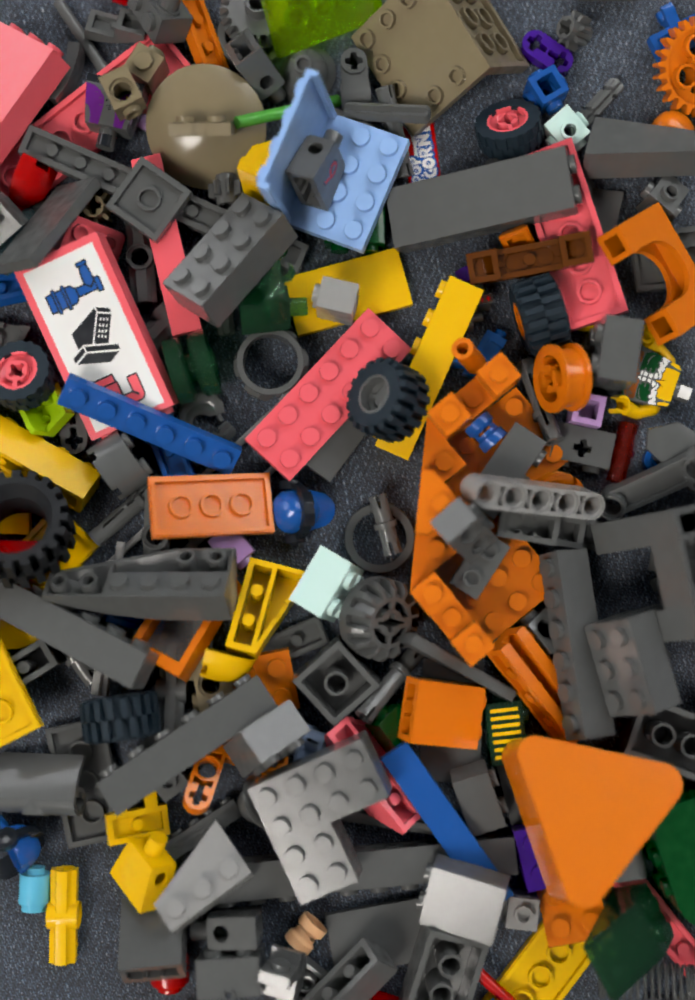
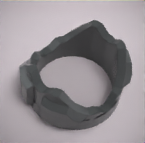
(265, 394)

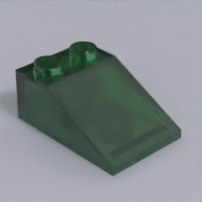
(627, 938)

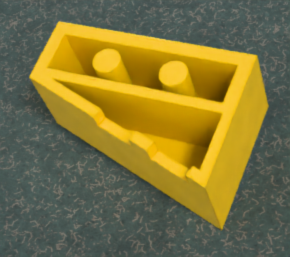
(261, 606)

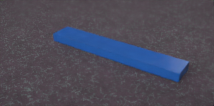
(435, 807)

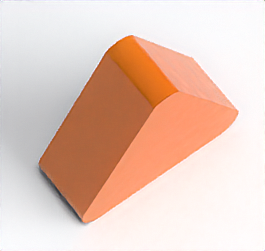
(586, 811)

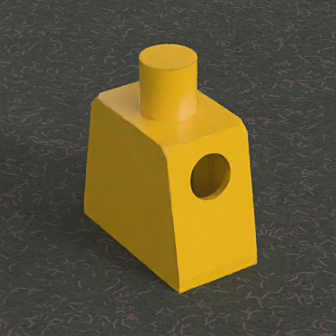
(144, 870)

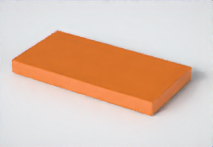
(210, 505)

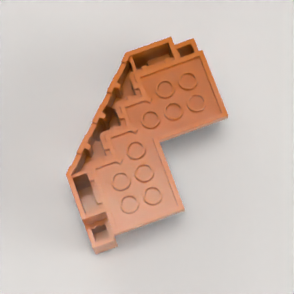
(447, 459)

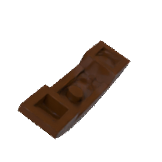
(530, 259)

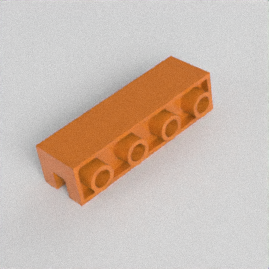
(532, 676)

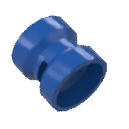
(490, 437)

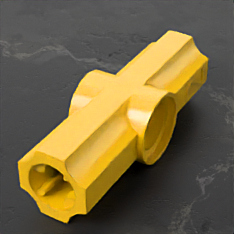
(63, 915)

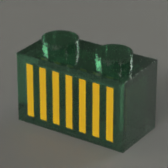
(503, 724)

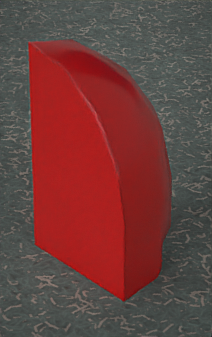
(30, 182)

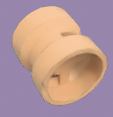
(304, 935)

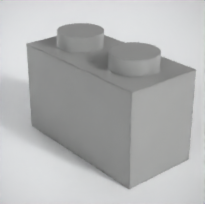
(335, 300)

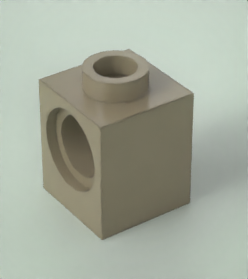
(114, 84)

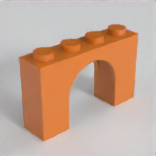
(655, 237)

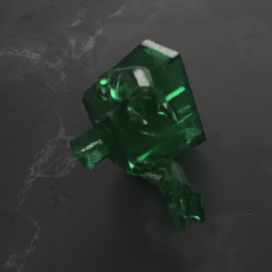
(268, 304)

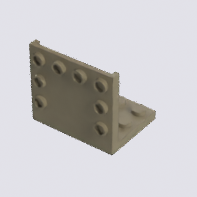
(437, 50)

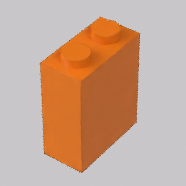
(442, 713)

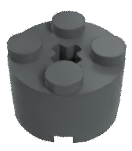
(120, 464)

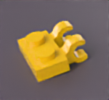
(137, 821)

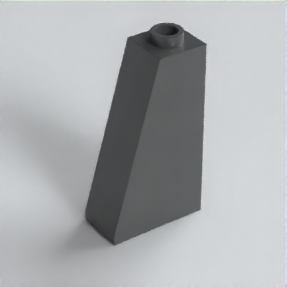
(638, 150)

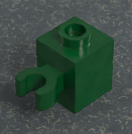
(386, 727)

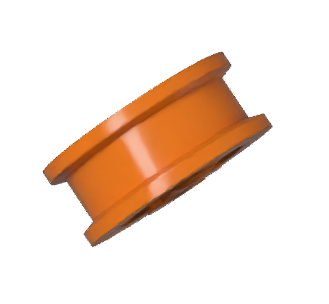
(562, 377)

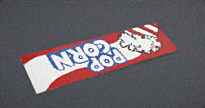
(423, 154)

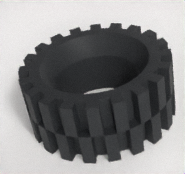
(41, 498)

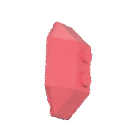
(394, 811)

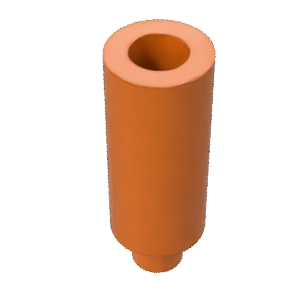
(468, 355)

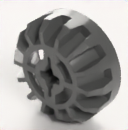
(365, 614)

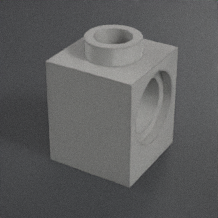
(521, 911)

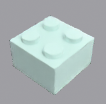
(326, 584)

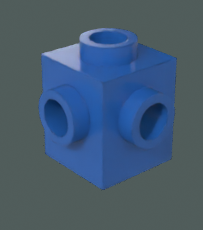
(549, 83)

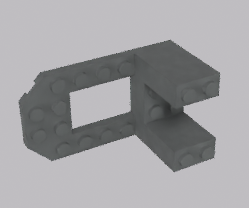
(673, 549)

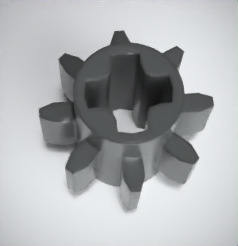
(574, 30)
(225, 189)

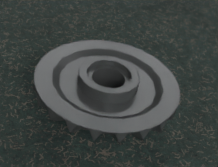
(240, 14)

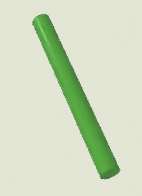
(270, 114)

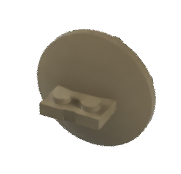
(194, 123)

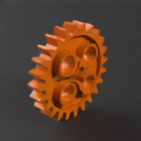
(674, 58)

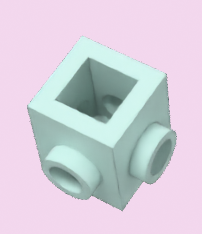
(571, 121)

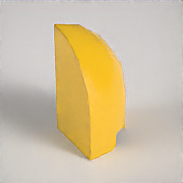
(224, 666)

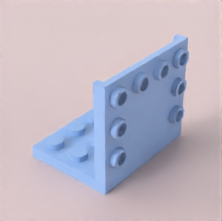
(370, 161)

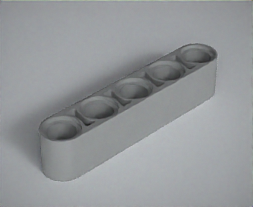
(574, 500)

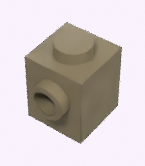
(148, 66)

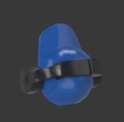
(300, 510)
(22, 845)

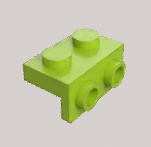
(49, 417)

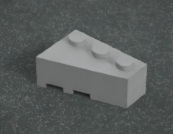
(203, 880)

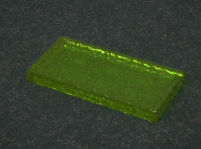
(305, 23)

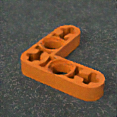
(216, 759)

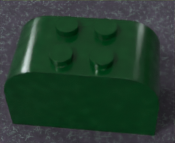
(673, 854)

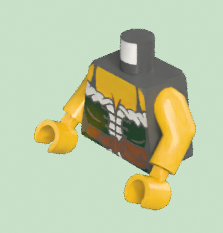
(654, 383)

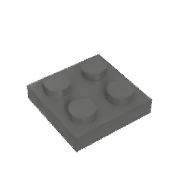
(149, 200)

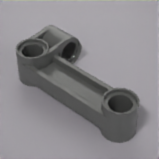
(650, 485)

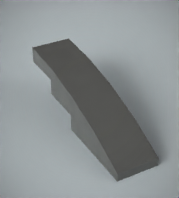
(547, 529)

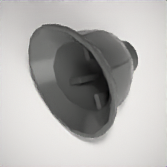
(297, 63)

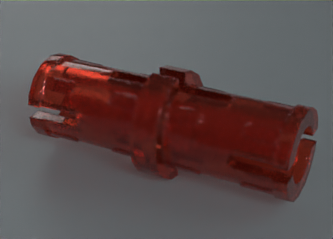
(622, 452)

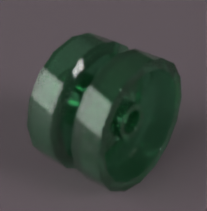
(190, 367)

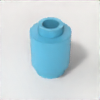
(34, 889)

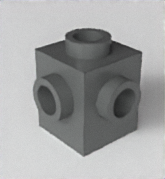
(659, 192)

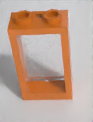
(179, 642)

